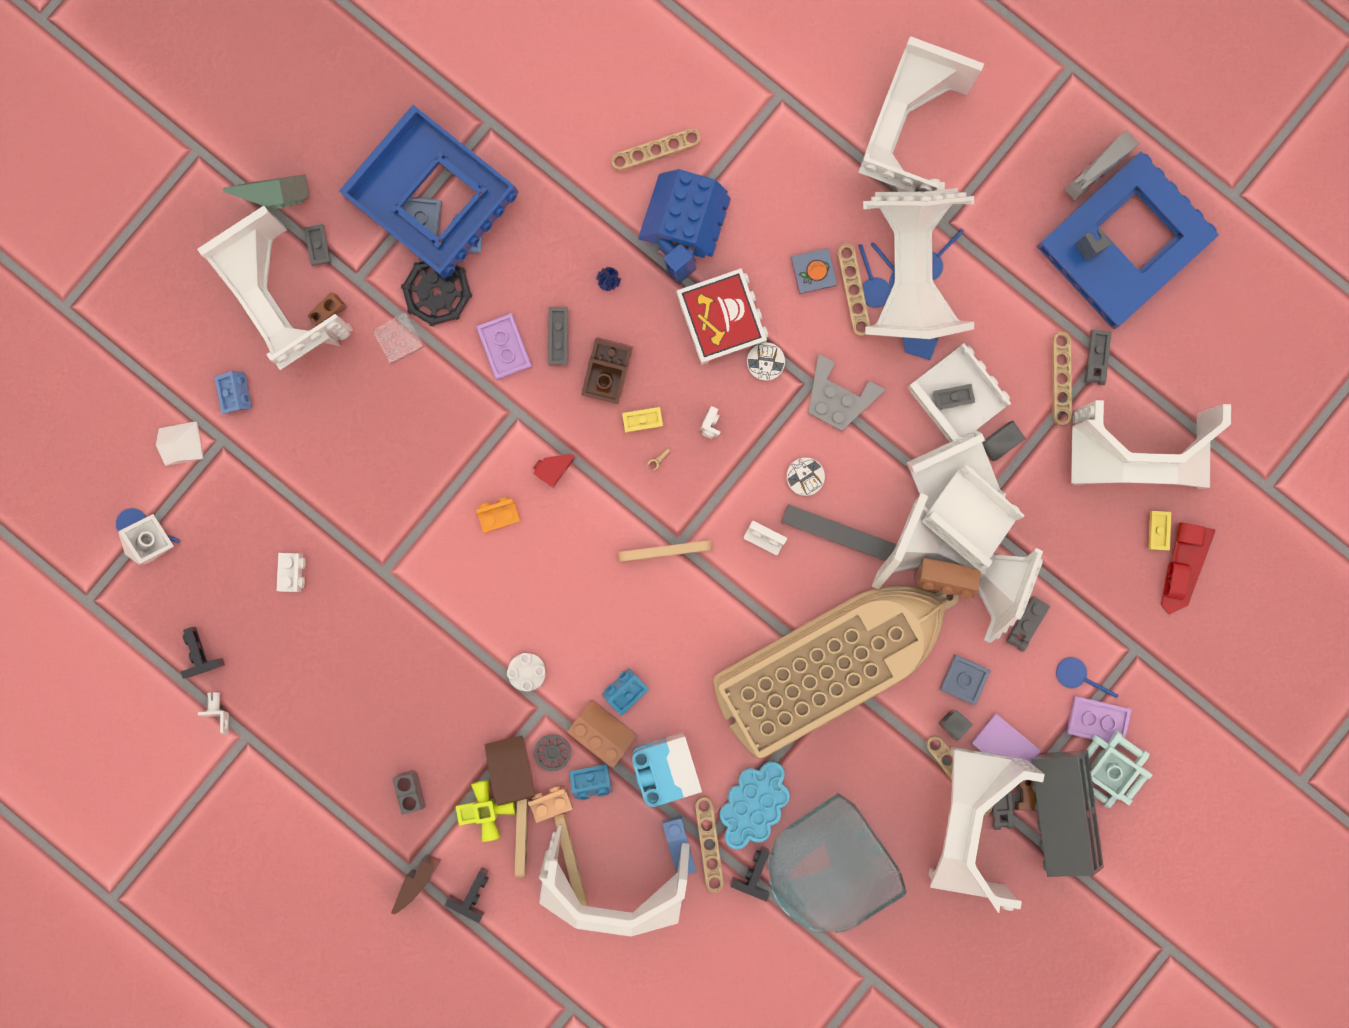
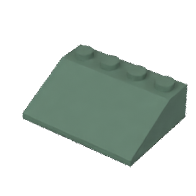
(273, 192)

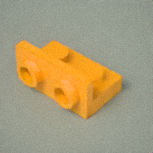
(497, 515)

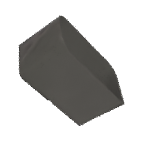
(1003, 441)
(955, 724)
(415, 785)

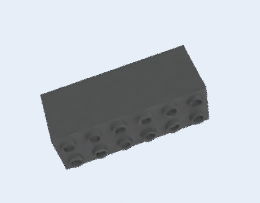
(1067, 814)

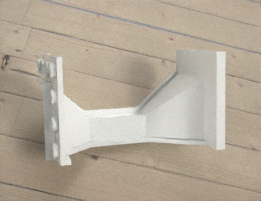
(920, 77)
(243, 262)
(915, 303)
(1103, 459)
(1002, 586)
(977, 785)
(655, 913)

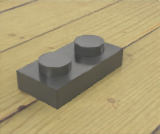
(317, 245)
(954, 397)

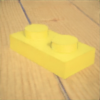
(642, 419)
(1159, 530)

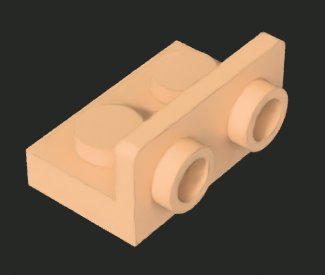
(550, 804)

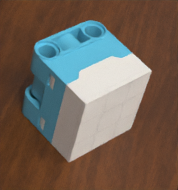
(665, 770)

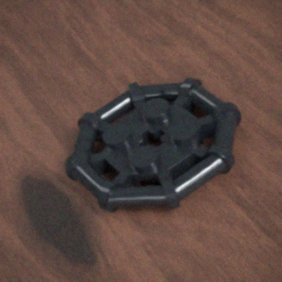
(437, 302)

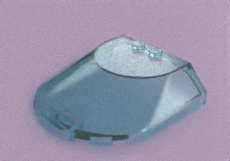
(833, 869)

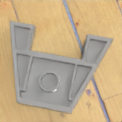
(835, 404)

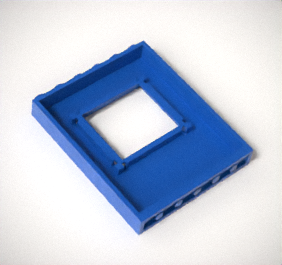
(398, 170)
(1110, 278)

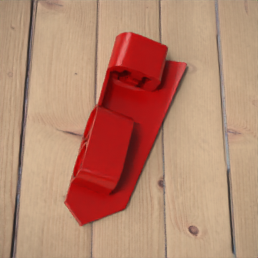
(1184, 569)

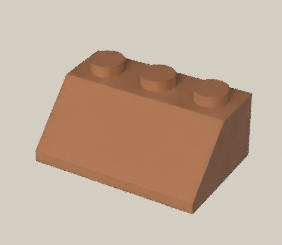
(947, 578)
(602, 733)

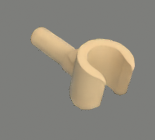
(659, 458)

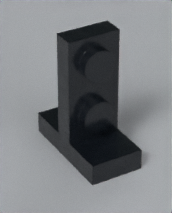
(197, 655)
(753, 876)
(464, 907)

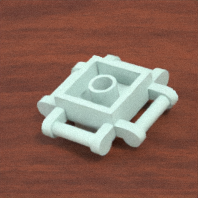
(1116, 771)

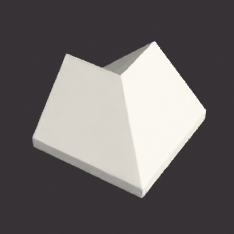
(179, 443)
(144, 540)

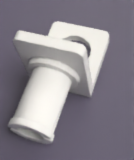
(214, 710)

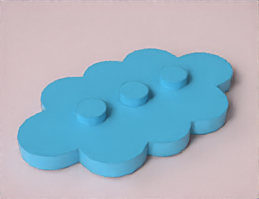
(754, 805)

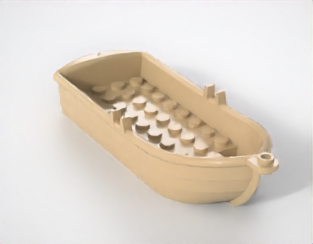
(829, 665)

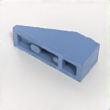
(675, 836)

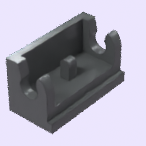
(1090, 247)

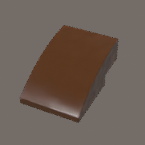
(607, 370)
(509, 770)
(415, 882)

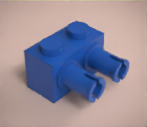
(677, 259)

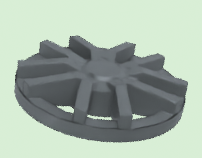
(552, 752)

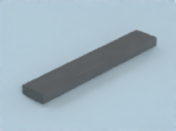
(838, 533)

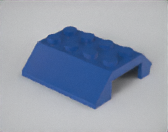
(686, 211)

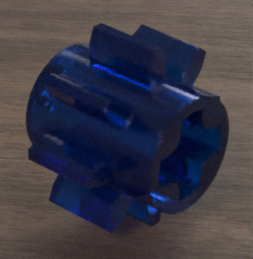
(608, 278)

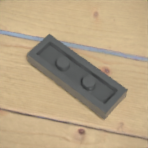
(558, 336)

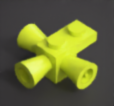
(484, 811)

